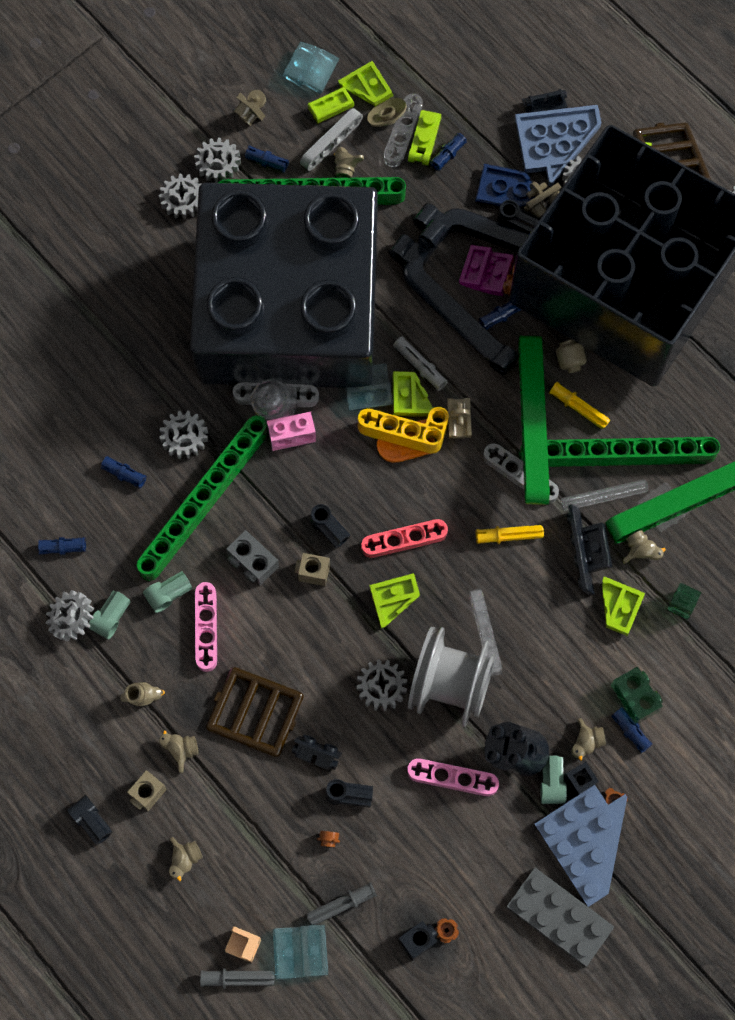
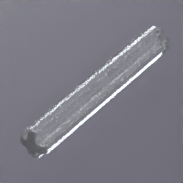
(605, 494)

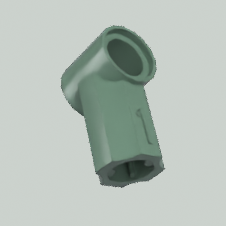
(162, 594)
(106, 620)
(553, 786)

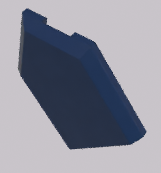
(503, 184)

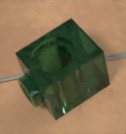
(684, 601)

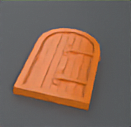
(397, 453)

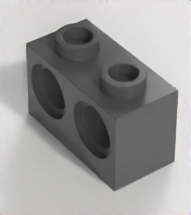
(256, 554)

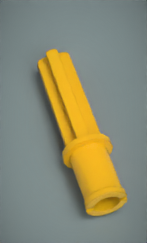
(583, 408)
(509, 534)

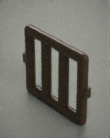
(690, 143)
(255, 681)

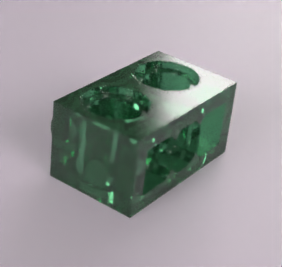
(631, 697)

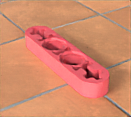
(405, 541)

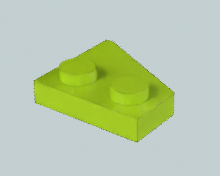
(367, 84)
(409, 395)
(393, 597)
(620, 605)

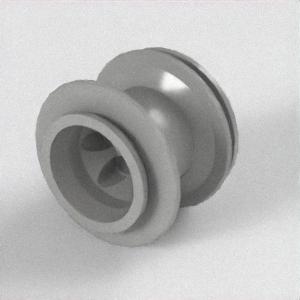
(450, 676)

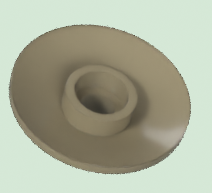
(387, 112)

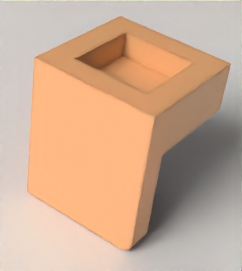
(243, 944)

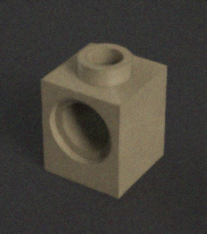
(318, 577)
(144, 781)

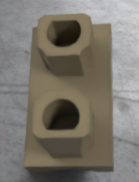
(248, 108)
(536, 205)
(459, 418)

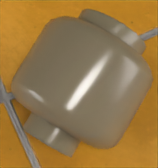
(571, 356)

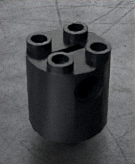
(516, 749)

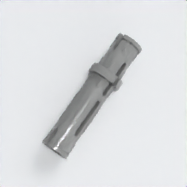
(426, 369)

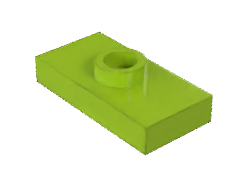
(330, 105)

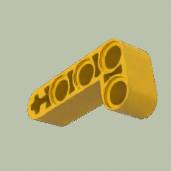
(402, 426)

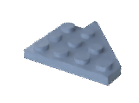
(555, 137)
(586, 840)

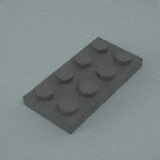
(560, 917)

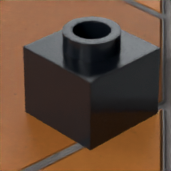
(584, 772)

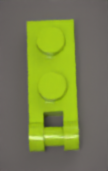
(424, 137)

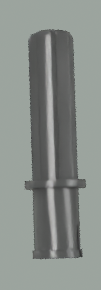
(341, 904)
(237, 978)

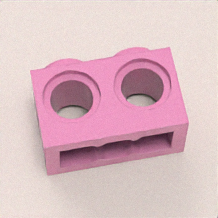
(291, 431)

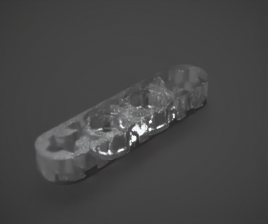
(404, 130)
(484, 628)

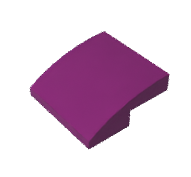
(486, 270)

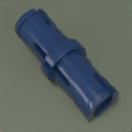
(448, 152)
(266, 159)
(498, 315)
(123, 472)
(62, 545)
(631, 730)

